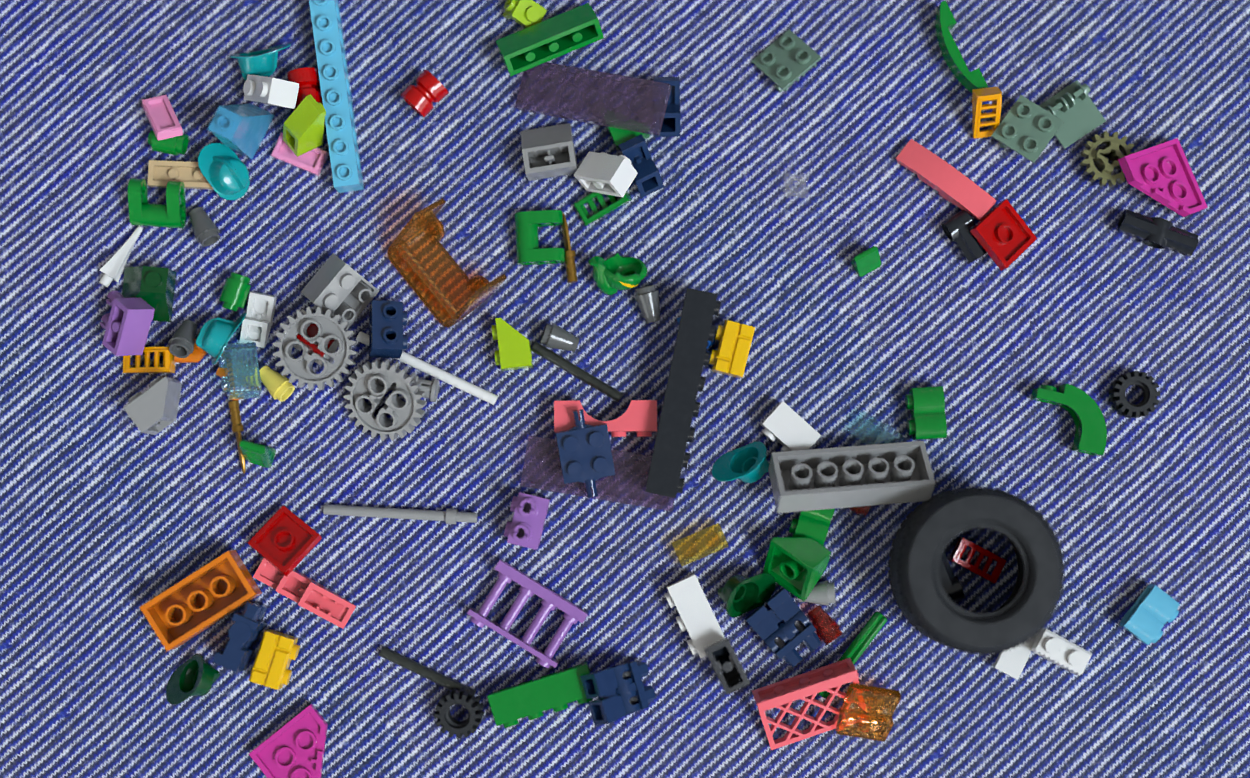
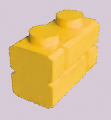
(733, 348)
(274, 659)

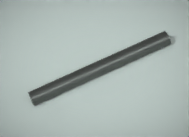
(577, 371)
(422, 670)

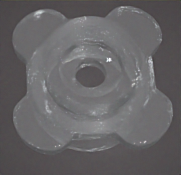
(790, 190)

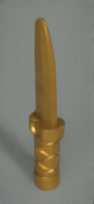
(569, 254)
(237, 428)

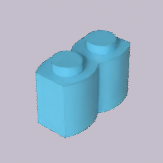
(1150, 614)

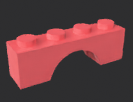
(638, 418)

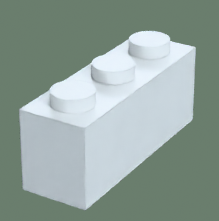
(695, 614)

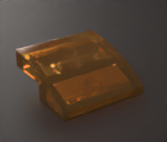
(867, 712)

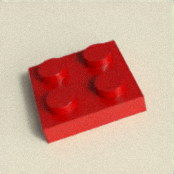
(1003, 234)
(284, 540)

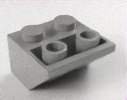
(548, 152)
(340, 290)
(156, 406)

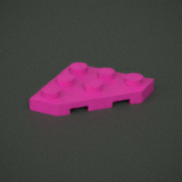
(1165, 176)
(295, 748)

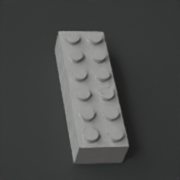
(851, 476)

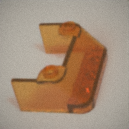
(434, 272)

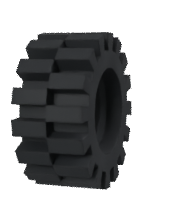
(1149, 394)
(459, 727)

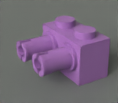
(126, 324)
(527, 520)

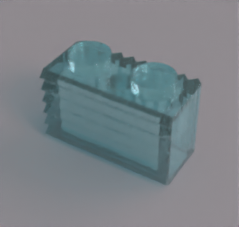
(241, 371)

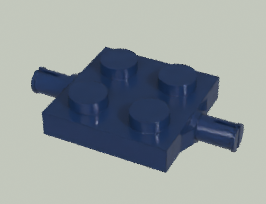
(585, 453)

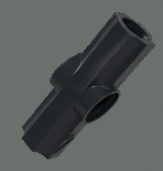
(1157, 233)

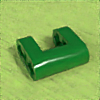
(157, 215)
(527, 237)

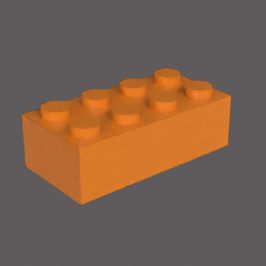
(200, 600)

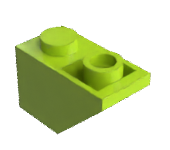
(305, 126)
(513, 347)

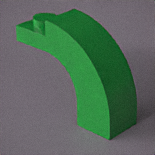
(1086, 414)

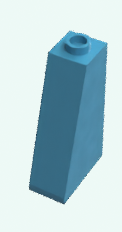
(241, 127)

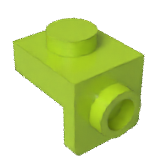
(524, 12)

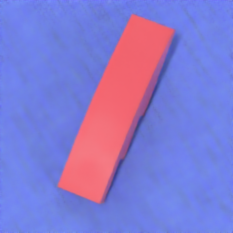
(946, 180)
(307, 593)

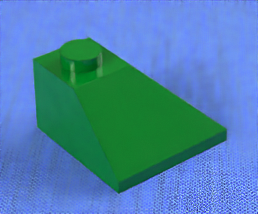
(796, 564)

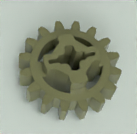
(1098, 158)

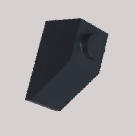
(727, 666)

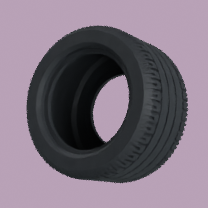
(917, 578)

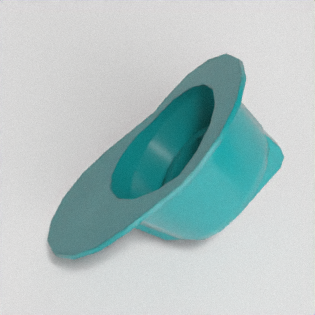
(259, 62)
(224, 171)
(215, 335)
(744, 463)

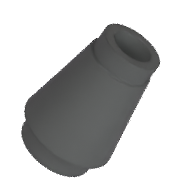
(204, 228)
(648, 302)
(558, 338)
(183, 340)

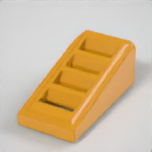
(981, 95)
(168, 361)

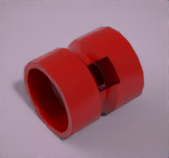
(308, 83)
(424, 93)

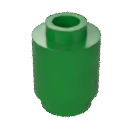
(173, 146)
(235, 292)

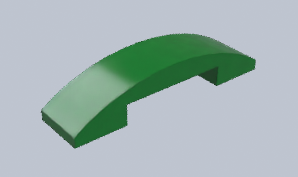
(944, 23)

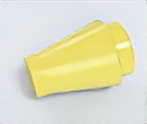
(276, 384)

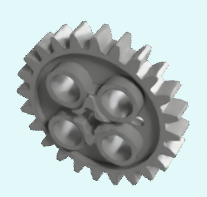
(328, 329)
(365, 385)

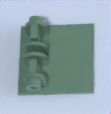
(786, 60)
(1076, 111)
(1027, 129)

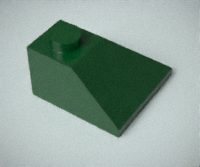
(152, 285)

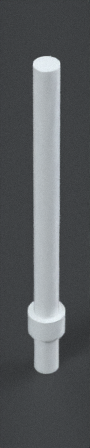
(439, 374)

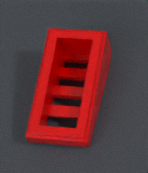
(958, 551)

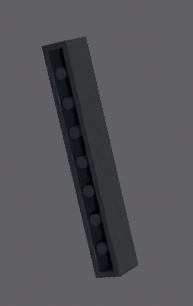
(681, 393)

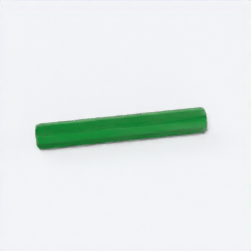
(862, 641)

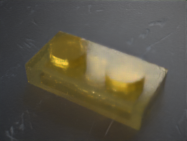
(700, 544)

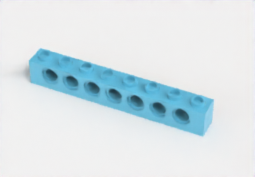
(336, 95)

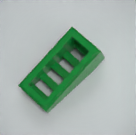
(587, 219)
(257, 453)

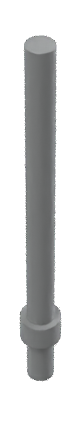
(450, 516)

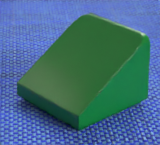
(866, 261)

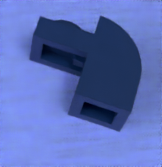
(671, 120)
(648, 177)

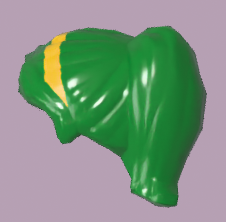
(617, 273)

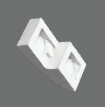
(258, 319)
(1014, 660)

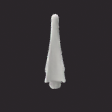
(114, 267)

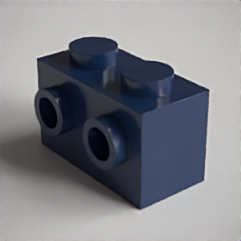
(386, 329)

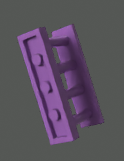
(528, 588)

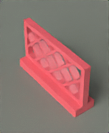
(804, 687)

